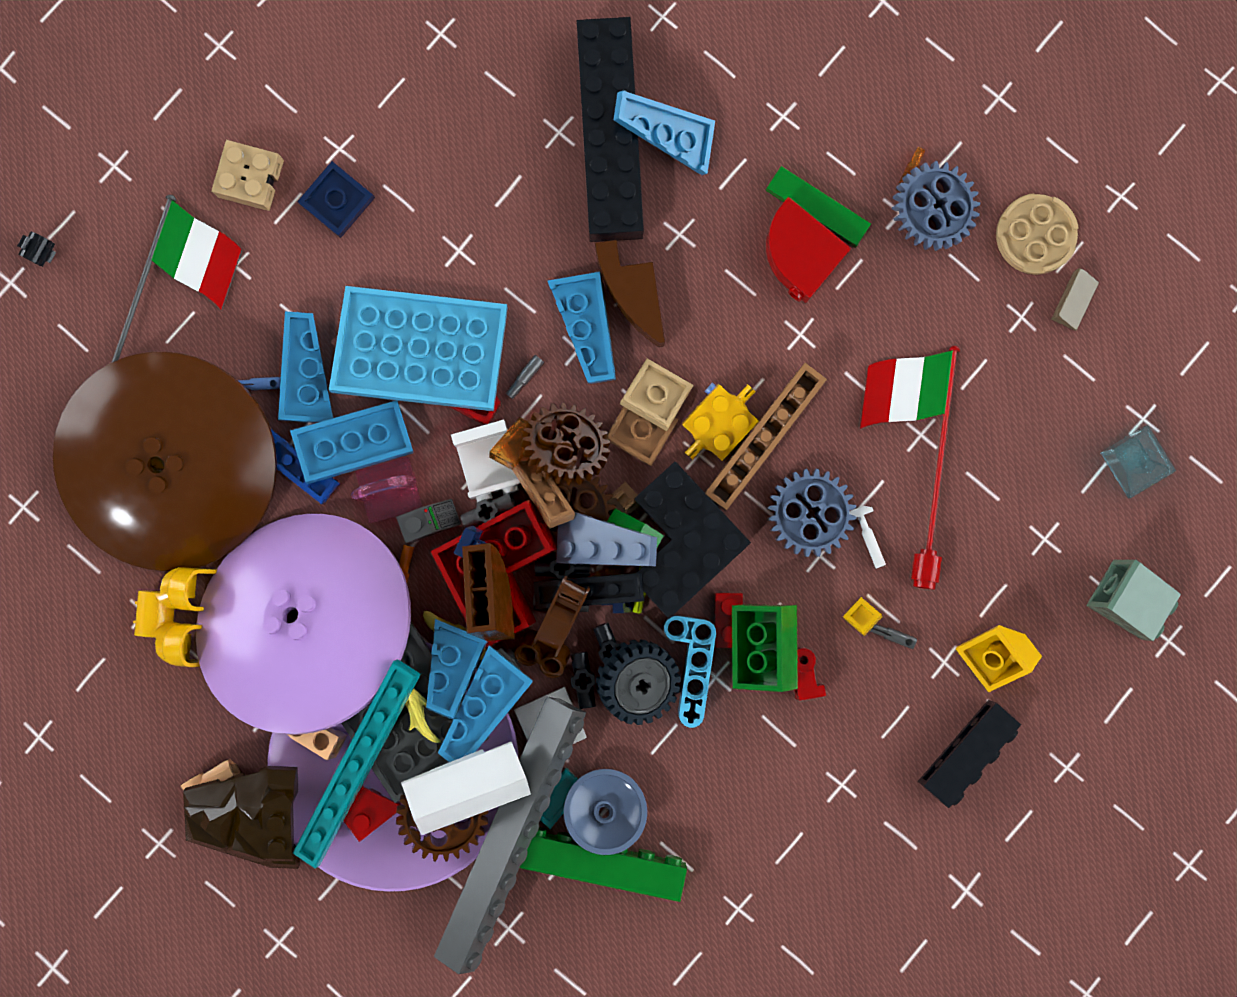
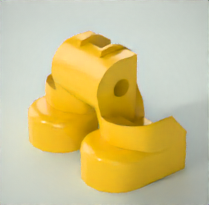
(156, 615)

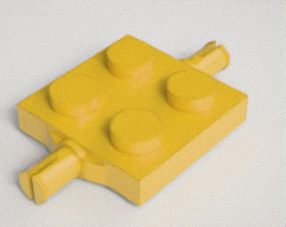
(720, 422)

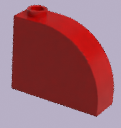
(802, 250)

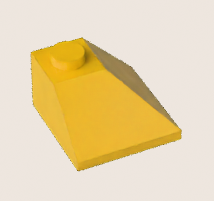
(999, 656)

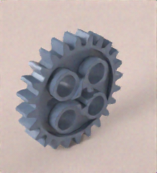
(955, 193)
(830, 497)

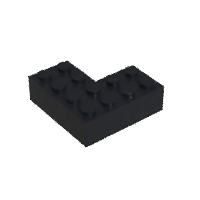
(699, 535)

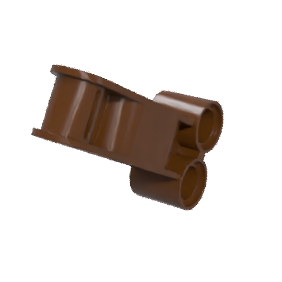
(547, 644)

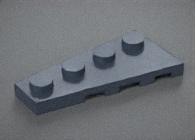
(603, 543)

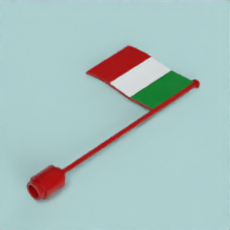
(912, 392)

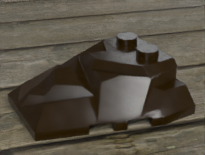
(246, 816)

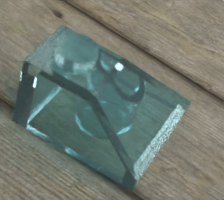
(1138, 461)

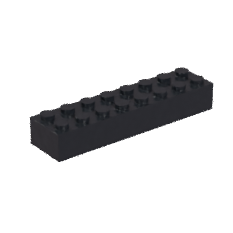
(609, 148)

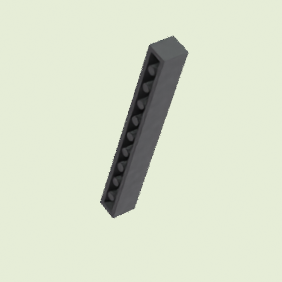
(509, 838)

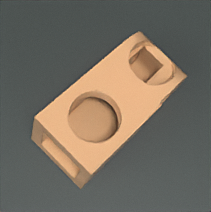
(323, 743)

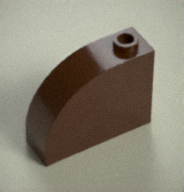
(487, 593)

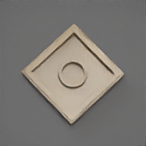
(656, 394)

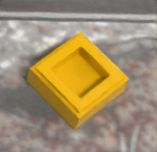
(862, 616)

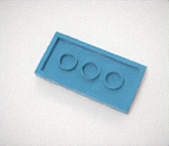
(351, 442)

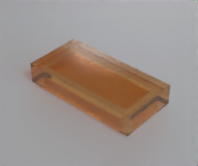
(508, 448)

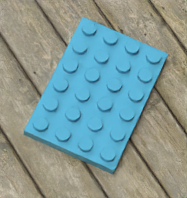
(418, 348)

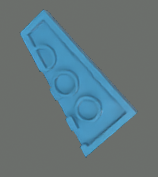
(670, 129)

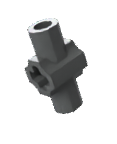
(477, 516)

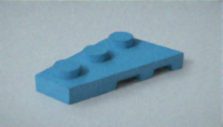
(452, 667)

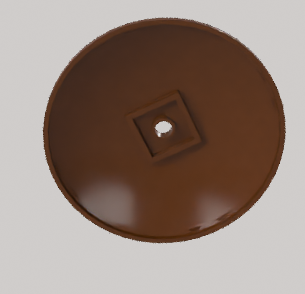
(212, 450)

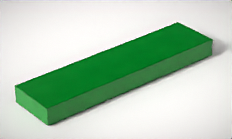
(823, 208)

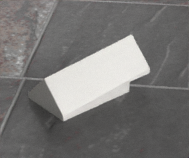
(465, 787)

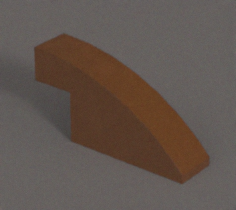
(633, 291)

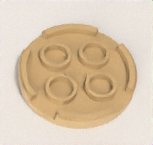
(1037, 234)

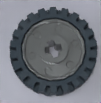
(638, 682)

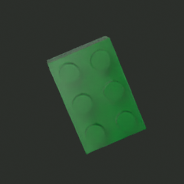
(764, 647)

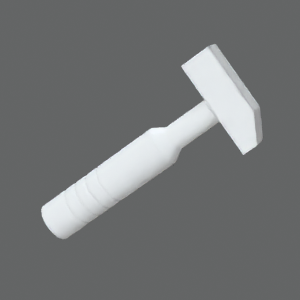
(868, 535)

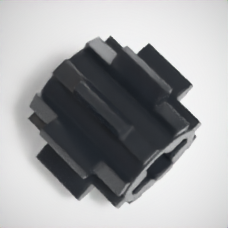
(36, 249)

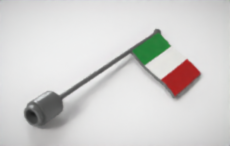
(190, 255)

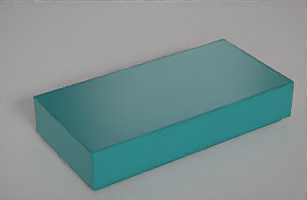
(557, 798)

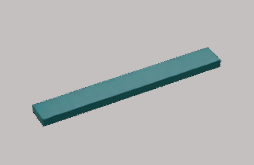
(356, 763)

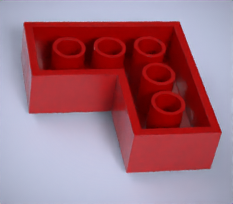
(520, 539)

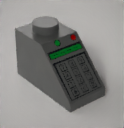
(428, 520)

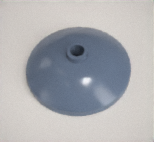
(625, 806)

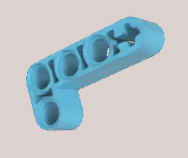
(691, 671)

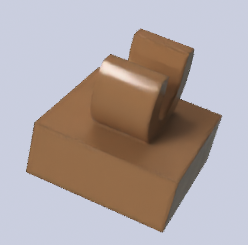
(624, 499)

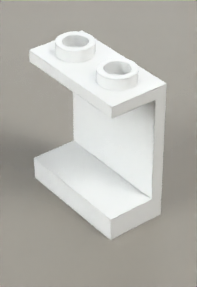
(481, 472)

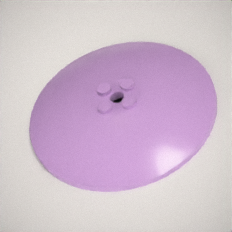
(338, 649)

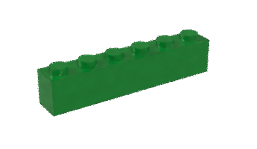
(625, 870)

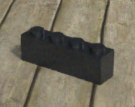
(970, 753)

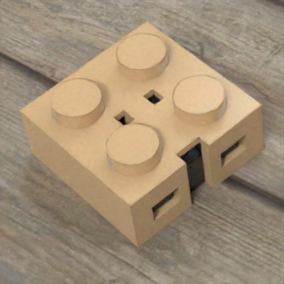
(247, 175)

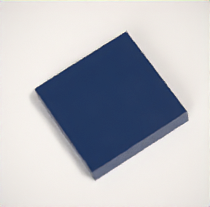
(336, 199)

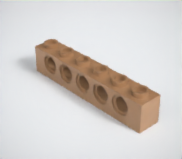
(765, 436)

